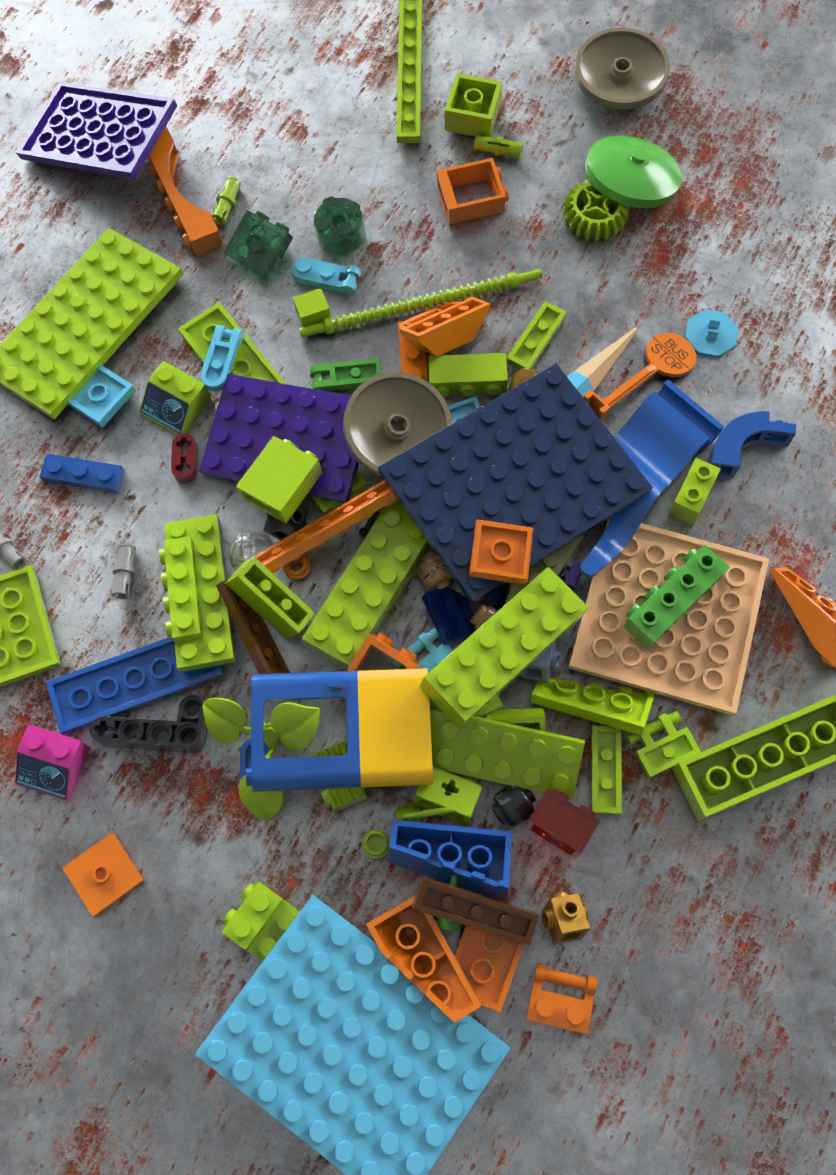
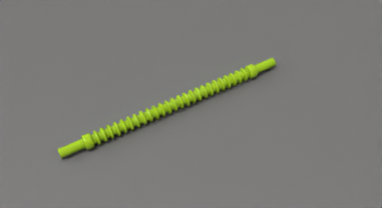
(511, 281)

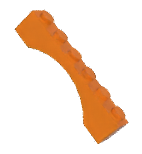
(197, 224)

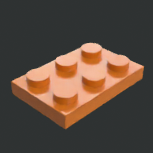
(488, 965)

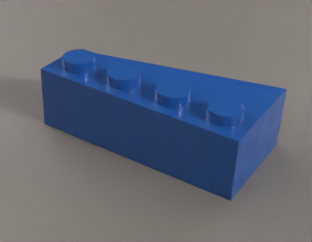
(473, 855)

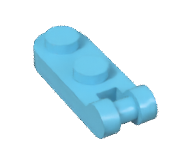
(326, 275)
(220, 357)

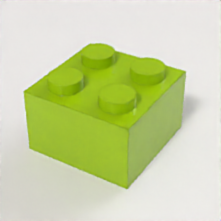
(473, 105)

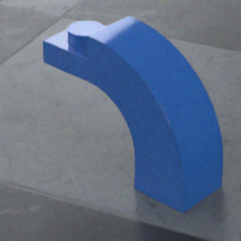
(743, 431)

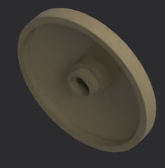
(622, 68)
(392, 416)

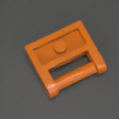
(559, 1009)

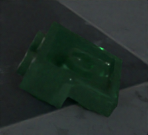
(258, 242)

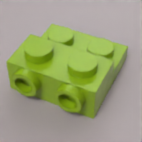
(259, 920)

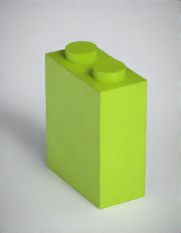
(280, 478)

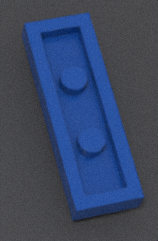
(82, 473)

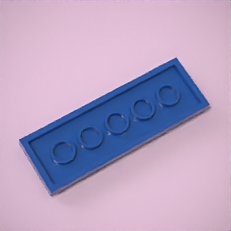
(122, 685)

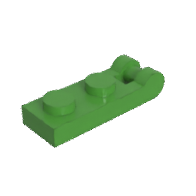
(344, 374)

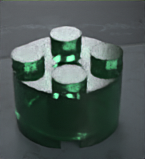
(339, 226)

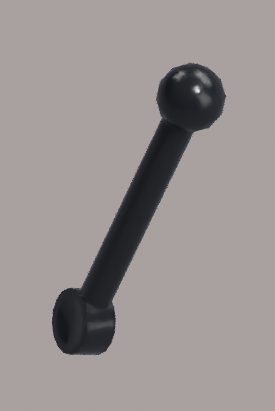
(365, 530)

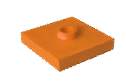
(501, 552)
(103, 874)

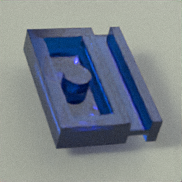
(449, 615)

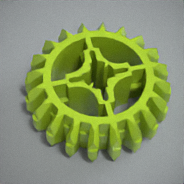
(595, 218)

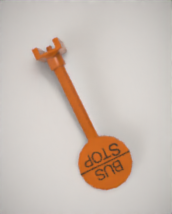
(666, 354)

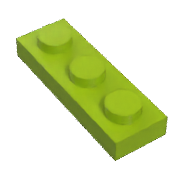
(536, 336)
(606, 770)

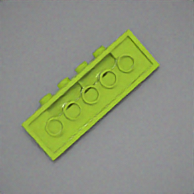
(196, 609)

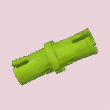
(498, 146)
(226, 200)

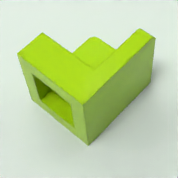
(311, 307)

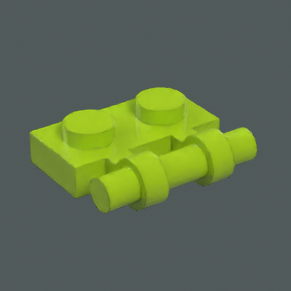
(666, 752)

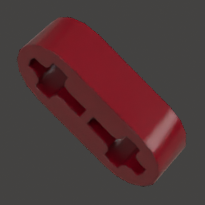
(179, 458)

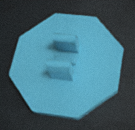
(711, 333)

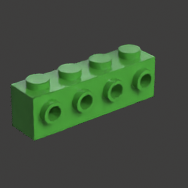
(675, 596)

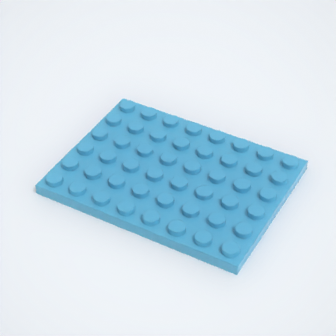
(351, 1050)

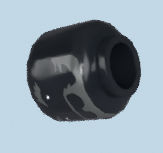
(513, 805)

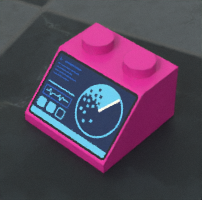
(49, 762)

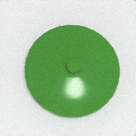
(633, 171)

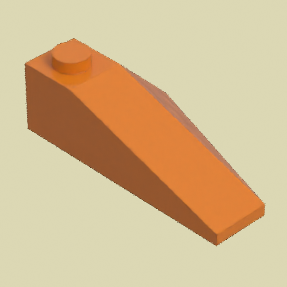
(814, 612)
(421, 953)

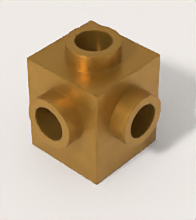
(565, 918)

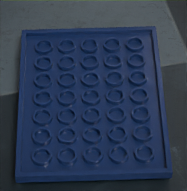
(520, 461)

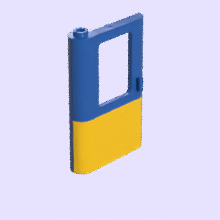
(384, 731)

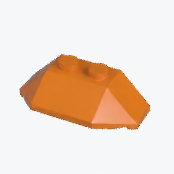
(446, 326)

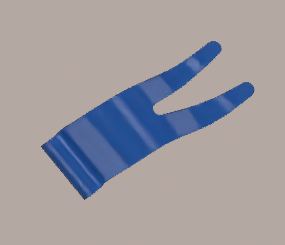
(661, 443)

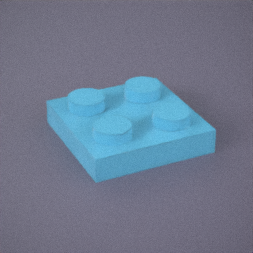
(102, 396)

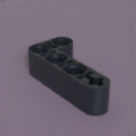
(150, 729)

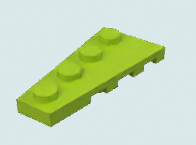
(606, 706)

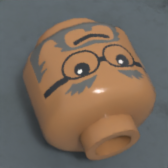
(434, 573)

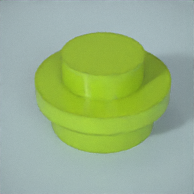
(375, 843)

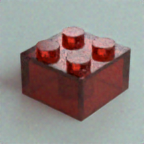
(563, 822)

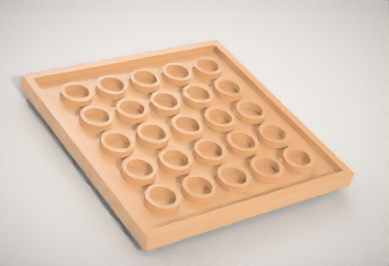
(702, 653)

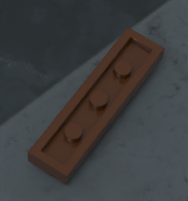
(253, 633)
(475, 910)

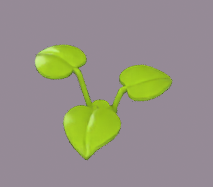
(289, 724)

